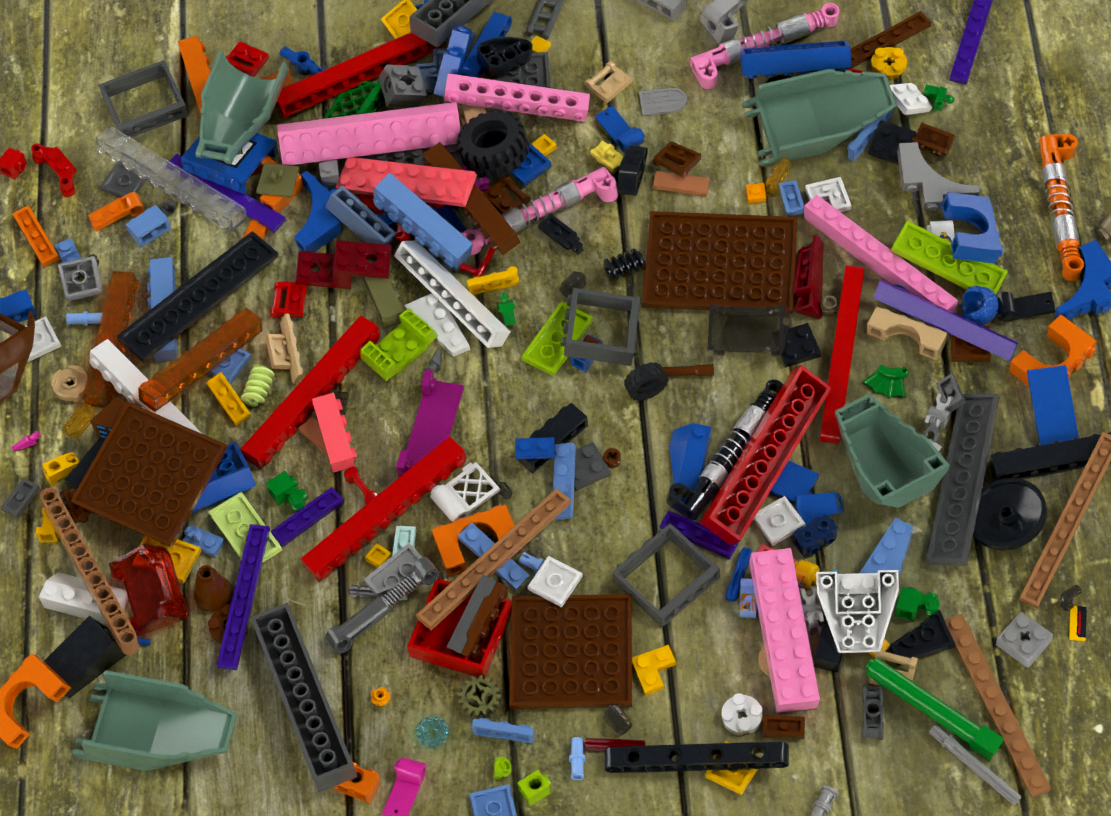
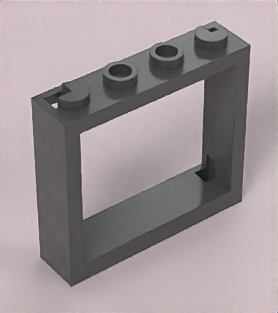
(153, 119)
(599, 351)
(683, 599)

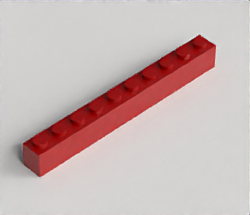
(351, 73)
(318, 382)
(384, 509)

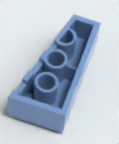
(891, 549)

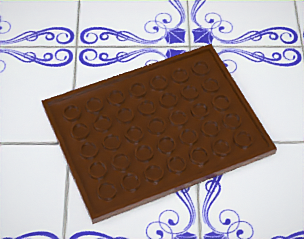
(719, 261)

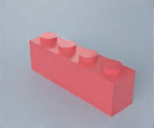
(333, 432)

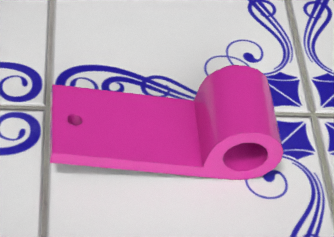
(407, 785)

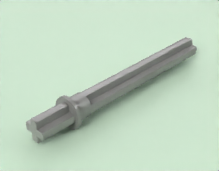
(974, 764)

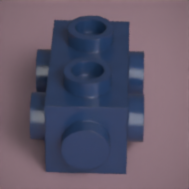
(815, 535)

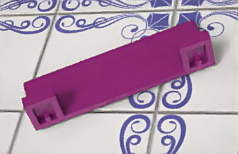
(433, 420)

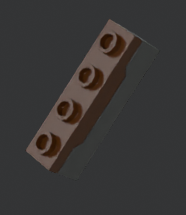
(478, 617)

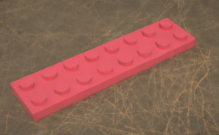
(427, 182)

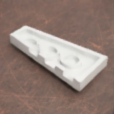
(442, 321)

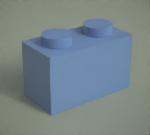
(148, 226)

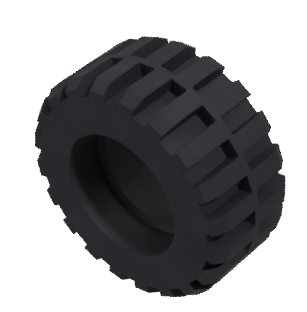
(488, 129)

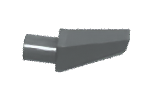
(435, 362)

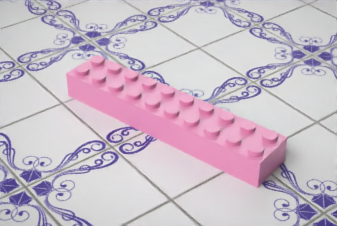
(368, 133)

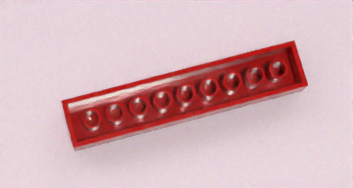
(765, 455)

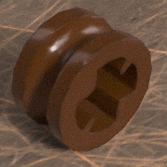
(613, 453)

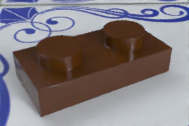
(783, 727)

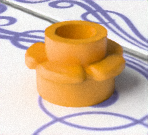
(380, 701)

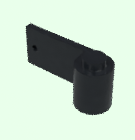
(1024, 307)

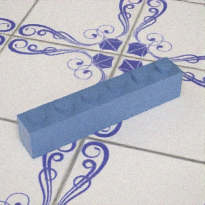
(162, 284)

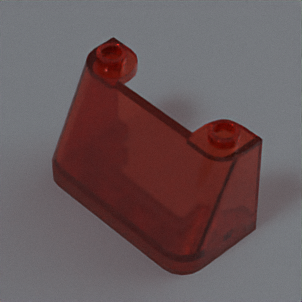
(150, 587)

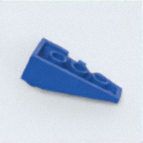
(689, 453)

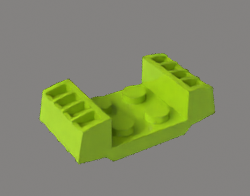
(399, 346)

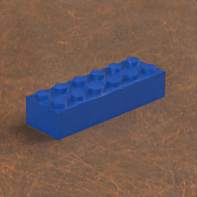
(795, 58)

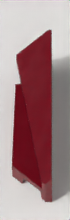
(809, 279)

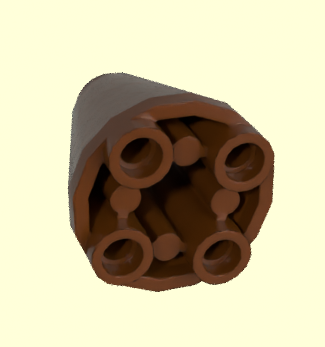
(211, 589)

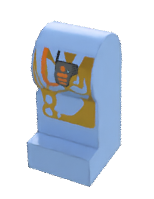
(748, 603)

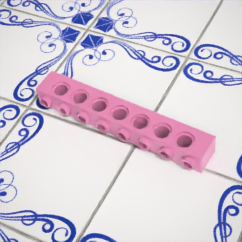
(517, 97)

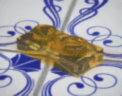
(780, 173)

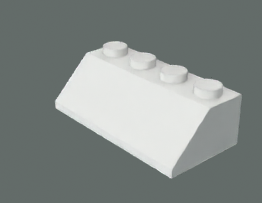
(71, 596)

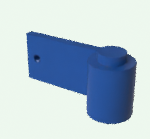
(619, 129)

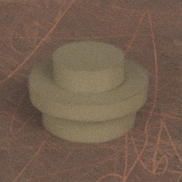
(829, 305)

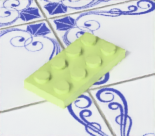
(234, 519)

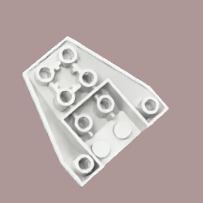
(858, 607)

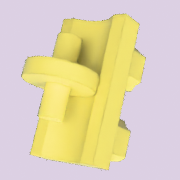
(608, 156)

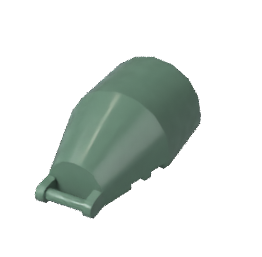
(234, 109)

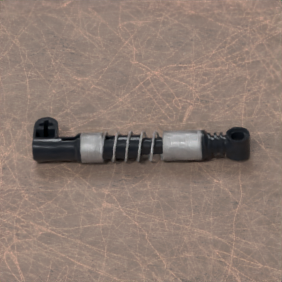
(717, 472)

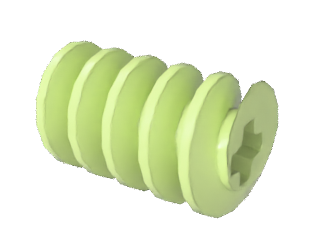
(257, 385)

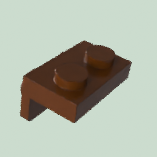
(934, 139)

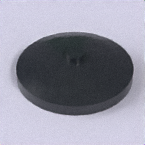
(1009, 514)

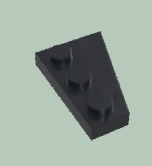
(927, 639)

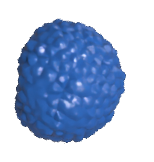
(979, 304)

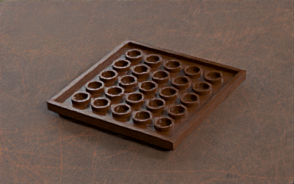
(149, 474)
(571, 652)

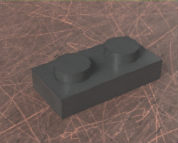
(950, 387)
(20, 498)

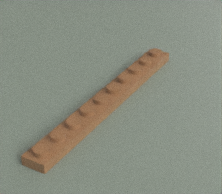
(1068, 522)
(493, 559)
(997, 707)

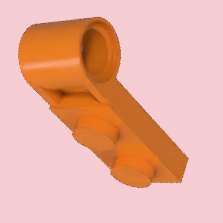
(116, 210)

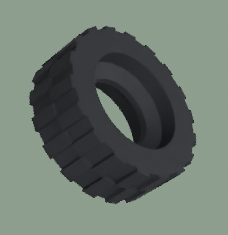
(646, 381)

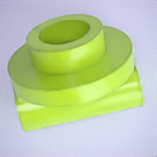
(502, 767)

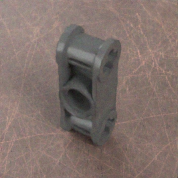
(872, 723)

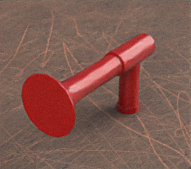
(482, 267)

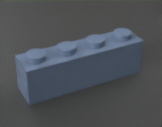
(359, 218)

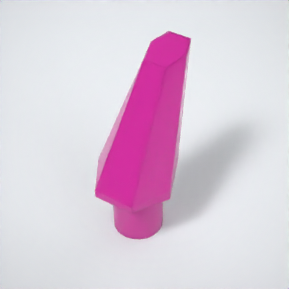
(27, 441)

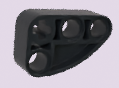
(494, 54)
(632, 170)

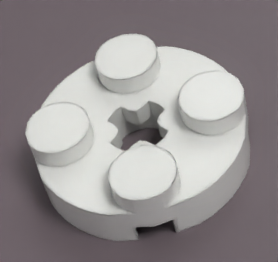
(744, 725)

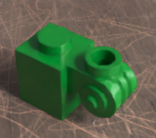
(285, 488)
(912, 601)

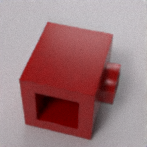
(12, 163)

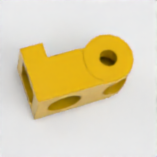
(59, 467)
(46, 532)

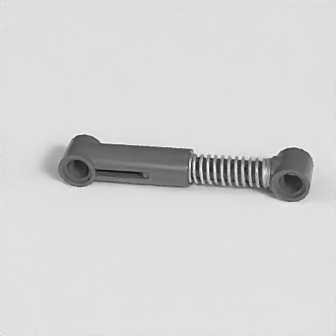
(343, 636)

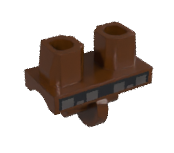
(77, 513)

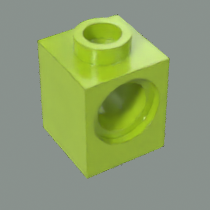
(534, 795)

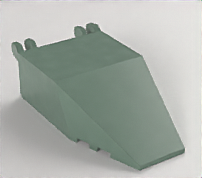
(817, 111)
(154, 724)

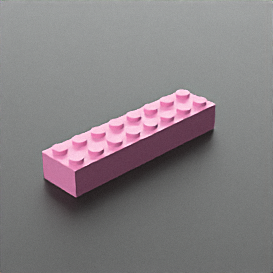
(784, 630)

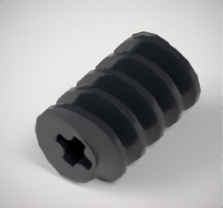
(623, 264)

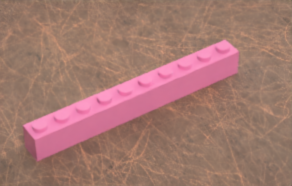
(874, 253)

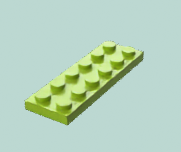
(936, 256)

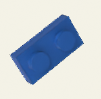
(534, 448)

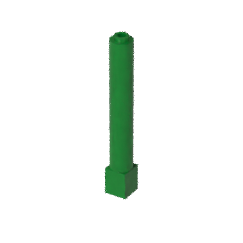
(981, 739)

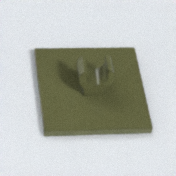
(278, 180)

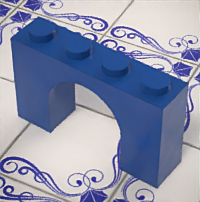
(979, 212)

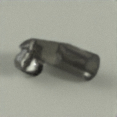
(505, 491)

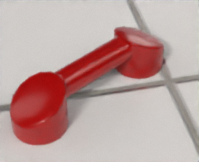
(352, 476)

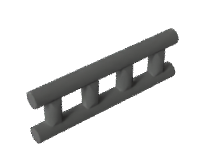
(551, 17)

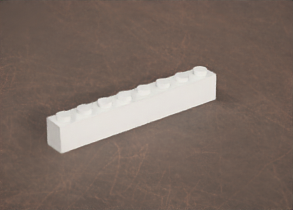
(452, 294)
(128, 378)

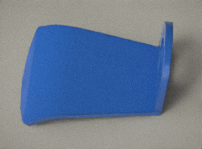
(817, 505)

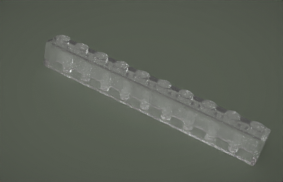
(171, 179)

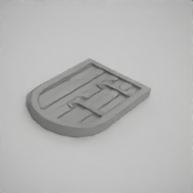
(662, 101)

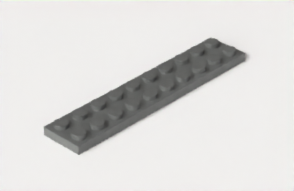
(963, 481)

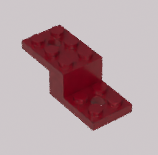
(348, 261)

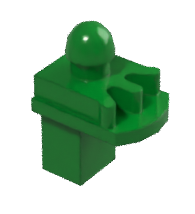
(939, 95)
(506, 307)

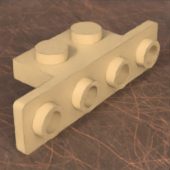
(283, 350)

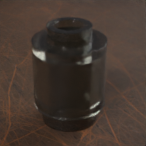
(574, 280)
(617, 719)

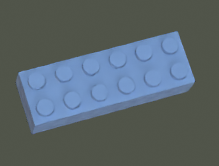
(422, 222)

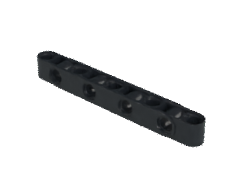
(697, 757)

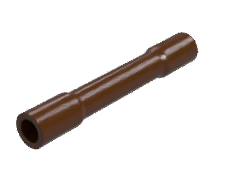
(698, 370)

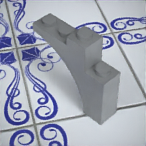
(918, 175)

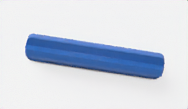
(739, 572)

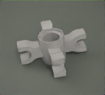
(938, 416)
(812, 610)

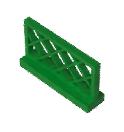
(372, 100)

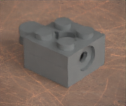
(405, 86)

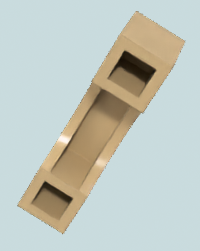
(886, 324)

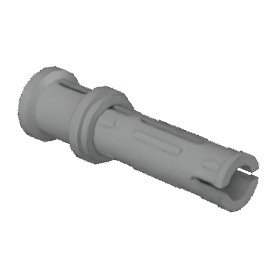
(823, 804)

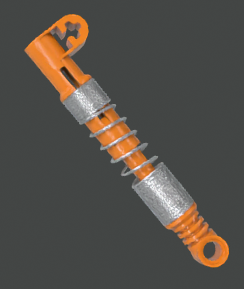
(1053, 150)

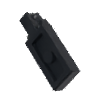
(561, 234)

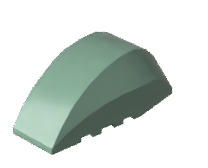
(888, 455)

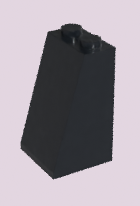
(85, 655)

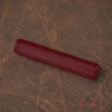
(601, 744)

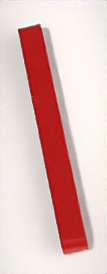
(842, 352)

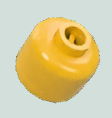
(806, 573)

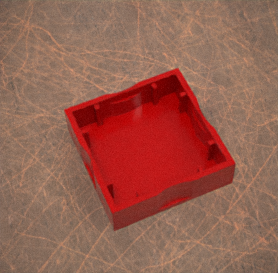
(432, 644)

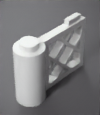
(450, 500)

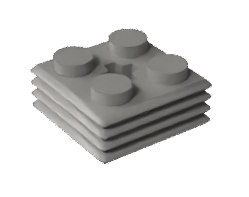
(70, 274)
(1028, 650)

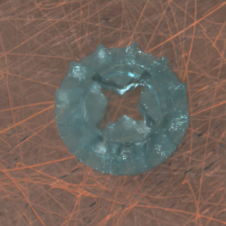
(438, 725)

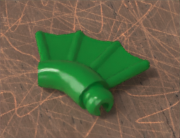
(888, 381)

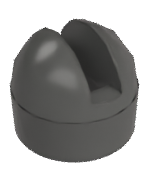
(165, 206)

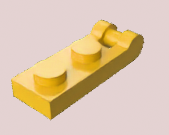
(493, 281)

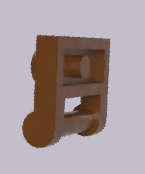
(678, 154)
(501, 199)

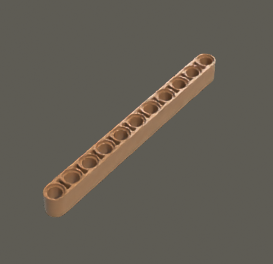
(89, 571)

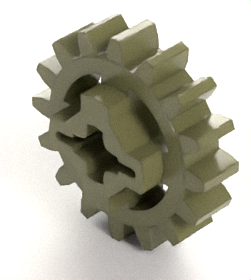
(470, 702)

